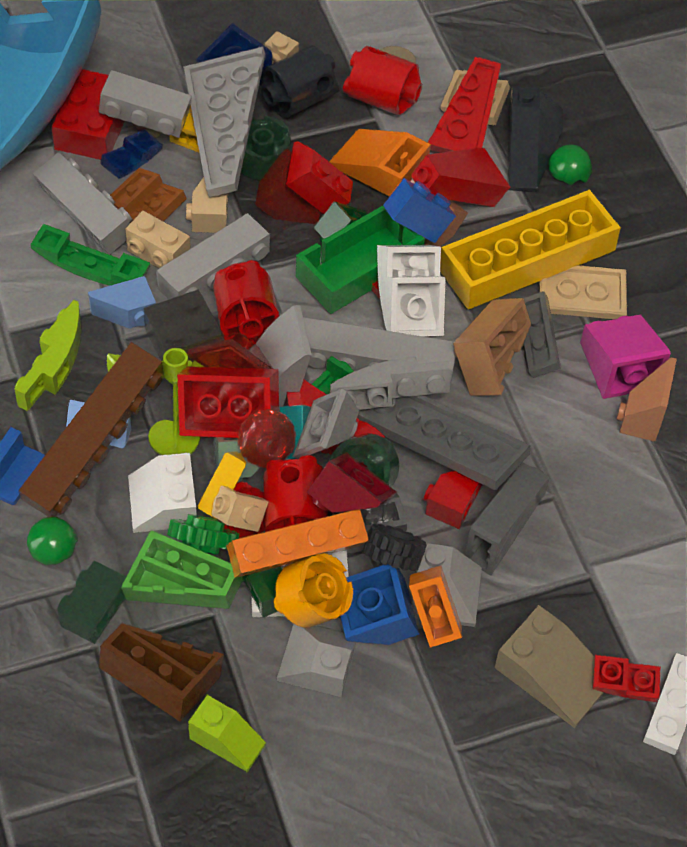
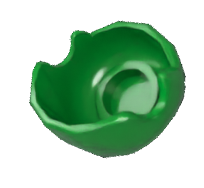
(570, 164)
(51, 540)

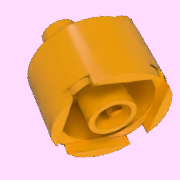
(313, 591)

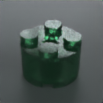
(264, 145)
(373, 452)

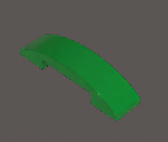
(84, 261)

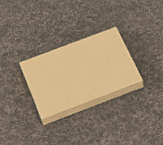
(587, 292)

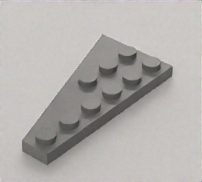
(222, 114)

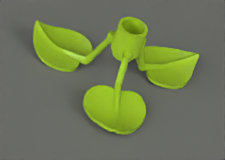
(164, 434)

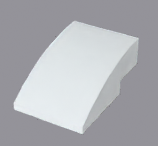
(411, 289)

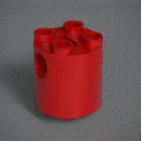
(383, 80)
(245, 299)
(287, 494)

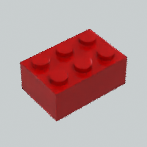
(79, 124)
(221, 398)

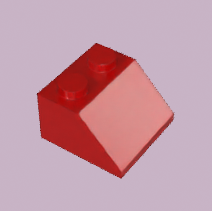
(317, 179)

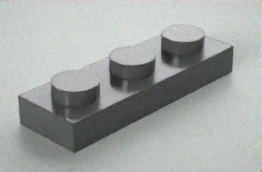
(540, 340)

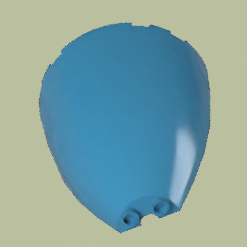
(39, 67)

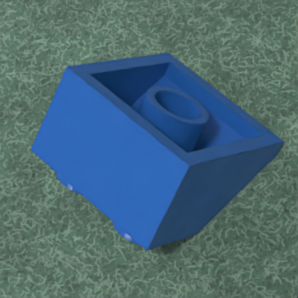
(379, 608)

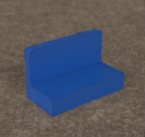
(16, 465)

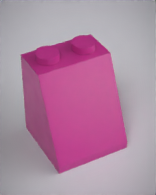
(622, 353)

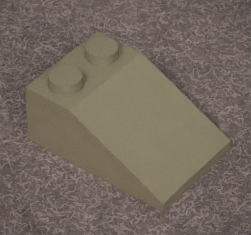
(550, 666)

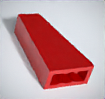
(463, 176)

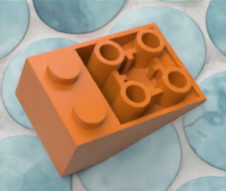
(381, 158)

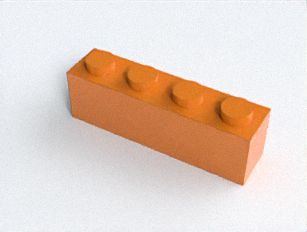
(296, 543)

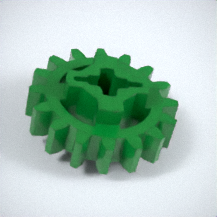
(202, 533)

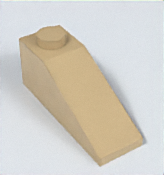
(207, 212)

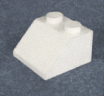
(161, 492)

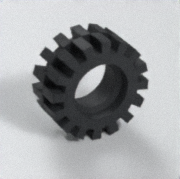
(394, 547)

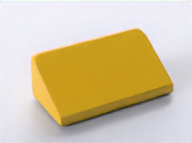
(226, 475)

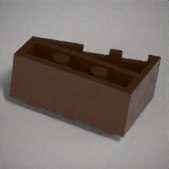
(159, 669)

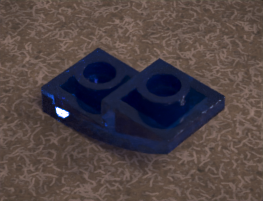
(135, 152)

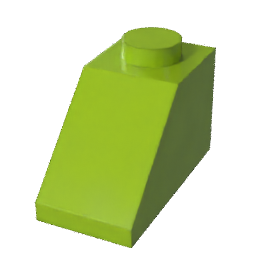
(225, 733)

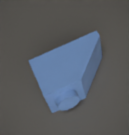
(122, 302)

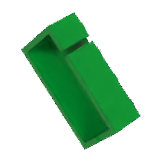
(350, 259)

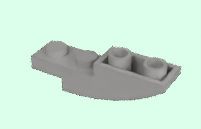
(395, 378)

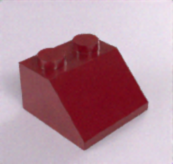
(348, 486)

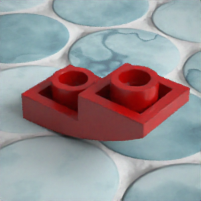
(626, 679)

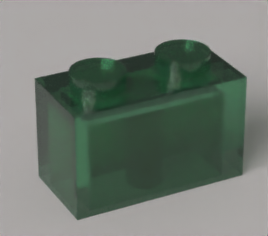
(92, 602)

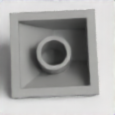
(328, 423)
(461, 576)
(317, 659)

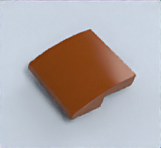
(147, 193)

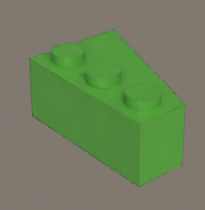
(179, 575)

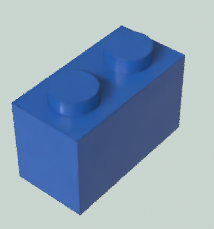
(420, 210)

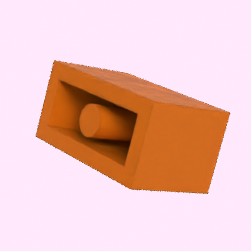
(435, 606)

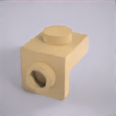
(239, 509)

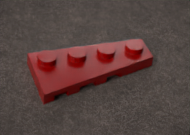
(469, 110)

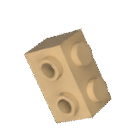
(155, 240)

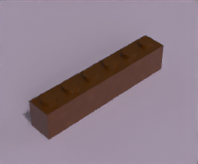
(91, 431)

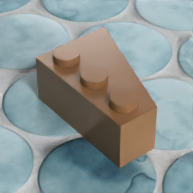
(490, 343)

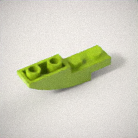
(59, 352)

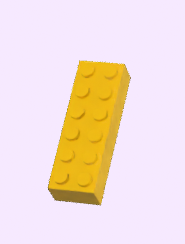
(528, 249)

